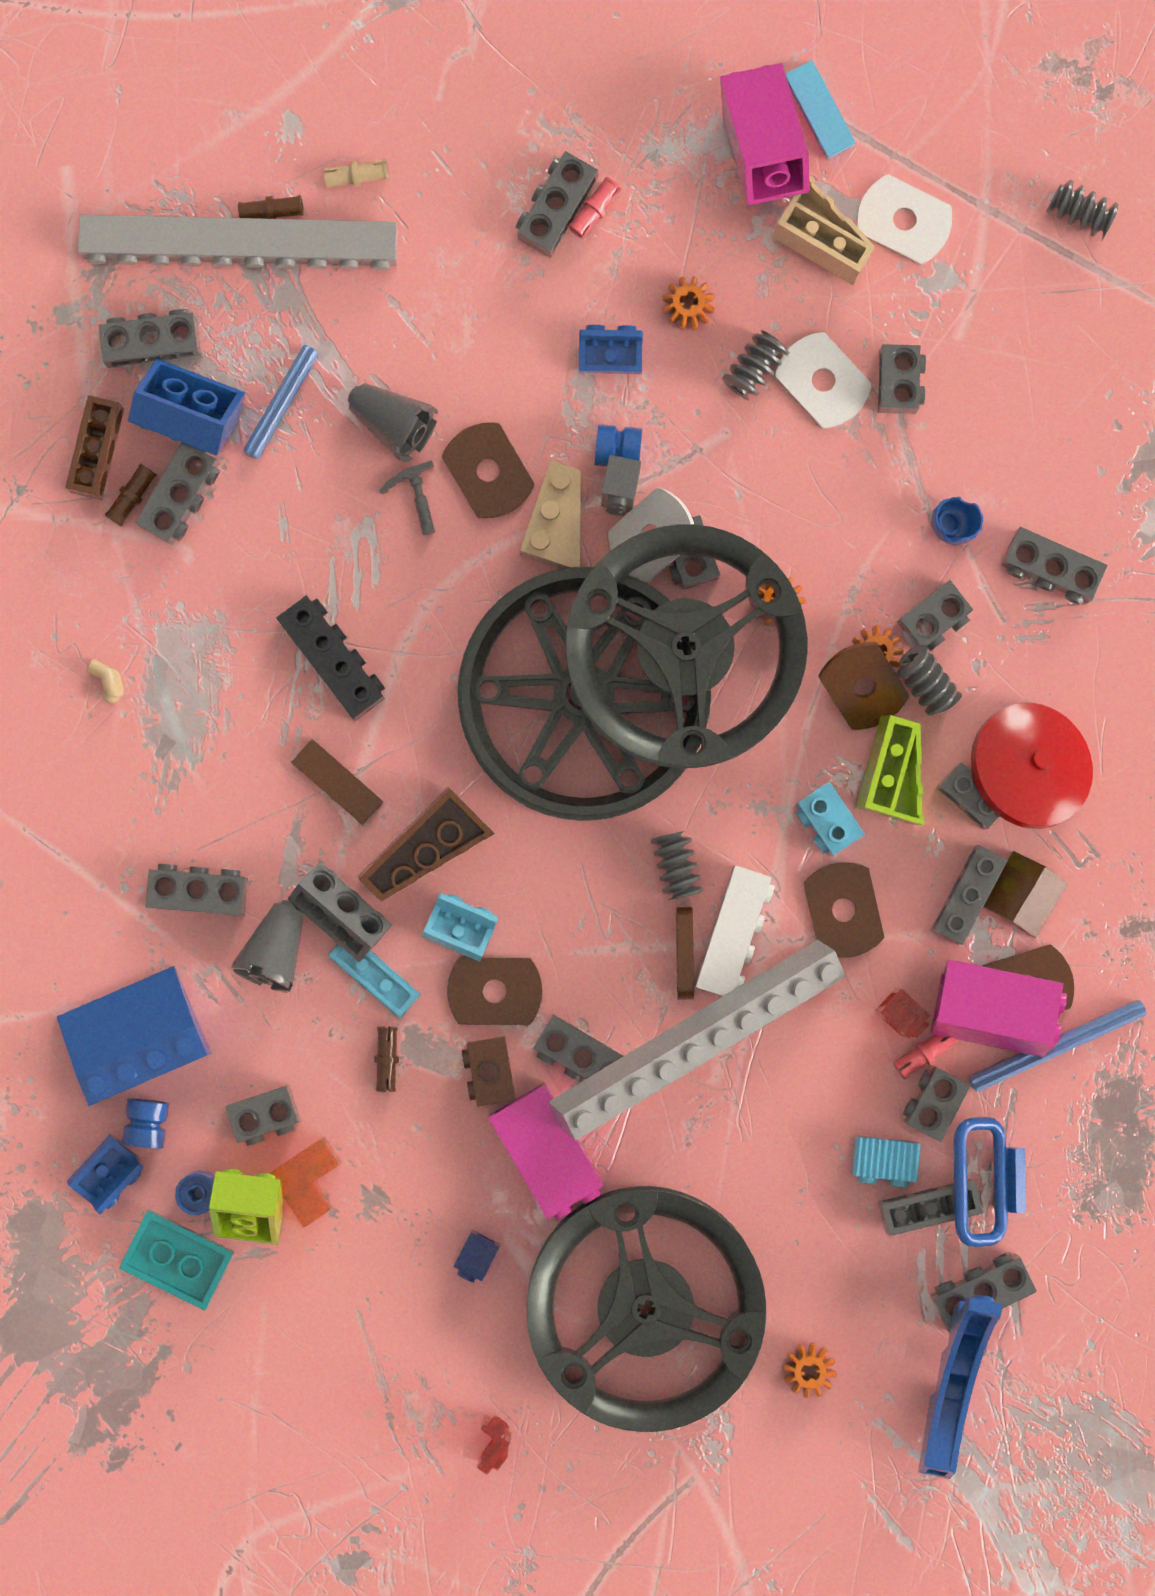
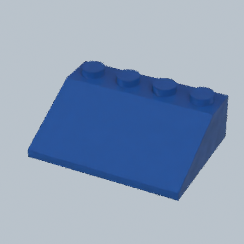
(132, 1036)

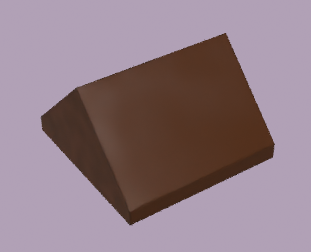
(1025, 893)

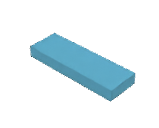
(819, 109)
(378, 980)

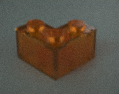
(300, 1184)

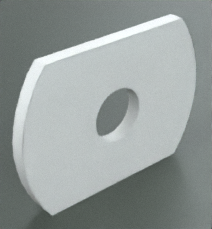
(931, 215)
(827, 407)
(659, 509)

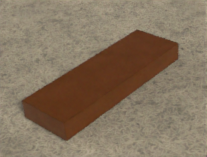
(337, 782)

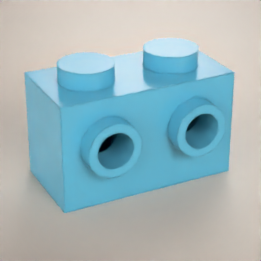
(829, 820)

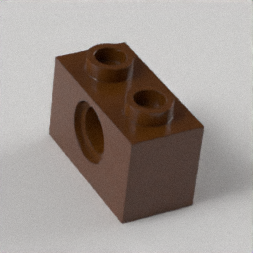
(495, 1052)

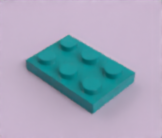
(176, 1259)

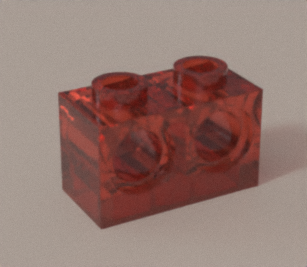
(903, 1014)

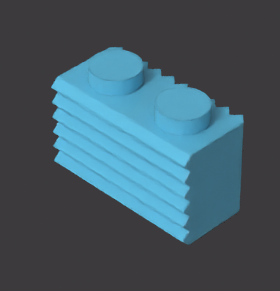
(885, 1160)

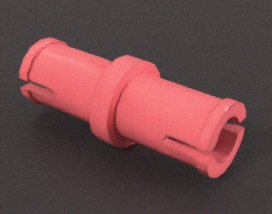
(594, 207)
(923, 1054)

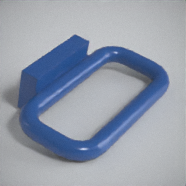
(1008, 1181)

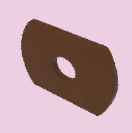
(482, 443)
(853, 664)
(848, 882)
(1040, 963)
(467, 995)

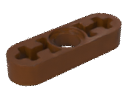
(685, 954)

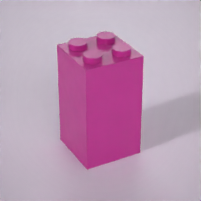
(765, 133)
(998, 1008)
(545, 1154)

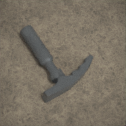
(420, 499)

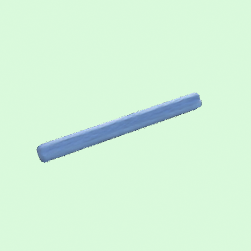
(1067, 1041)

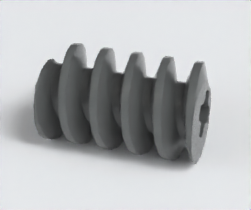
(1083, 208)
(754, 364)
(928, 680)
(676, 865)

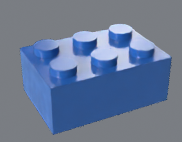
(186, 407)

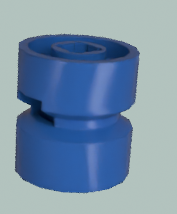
(617, 443)
(145, 1123)
(195, 1192)

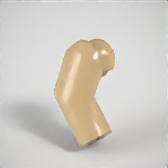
(110, 679)

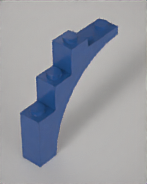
(959, 1364)

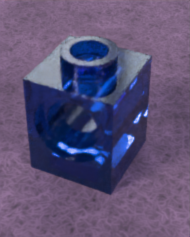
(476, 1256)

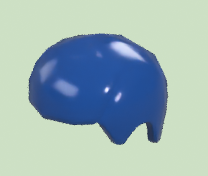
(956, 521)

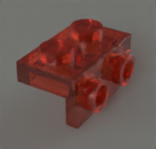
(496, 1450)

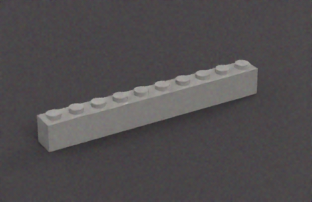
(238, 241)
(696, 1039)

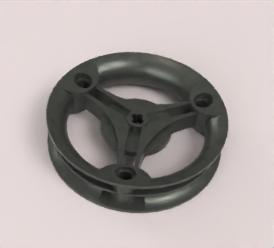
(703, 628)
(657, 1330)

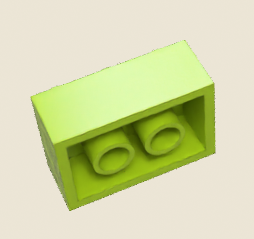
(246, 1206)

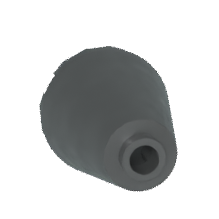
(393, 419)
(272, 949)

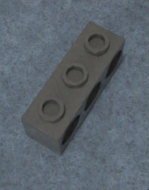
(556, 219)
(163, 348)
(177, 476)
(620, 485)
(1069, 560)
(968, 895)
(181, 898)
(339, 911)
(574, 1041)
(925, 1208)
(993, 1276)

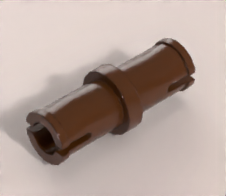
(271, 208)
(130, 495)
(386, 1059)

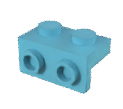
(460, 926)

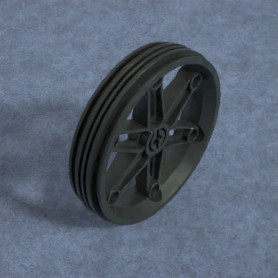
(469, 700)

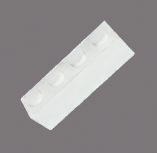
(733, 931)

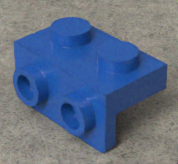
(610, 350)
(106, 1174)

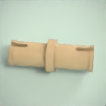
(356, 173)

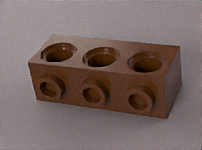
(94, 447)

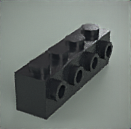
(331, 658)

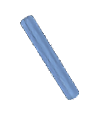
(281, 402)

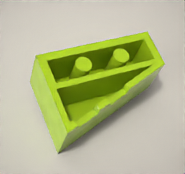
(894, 772)

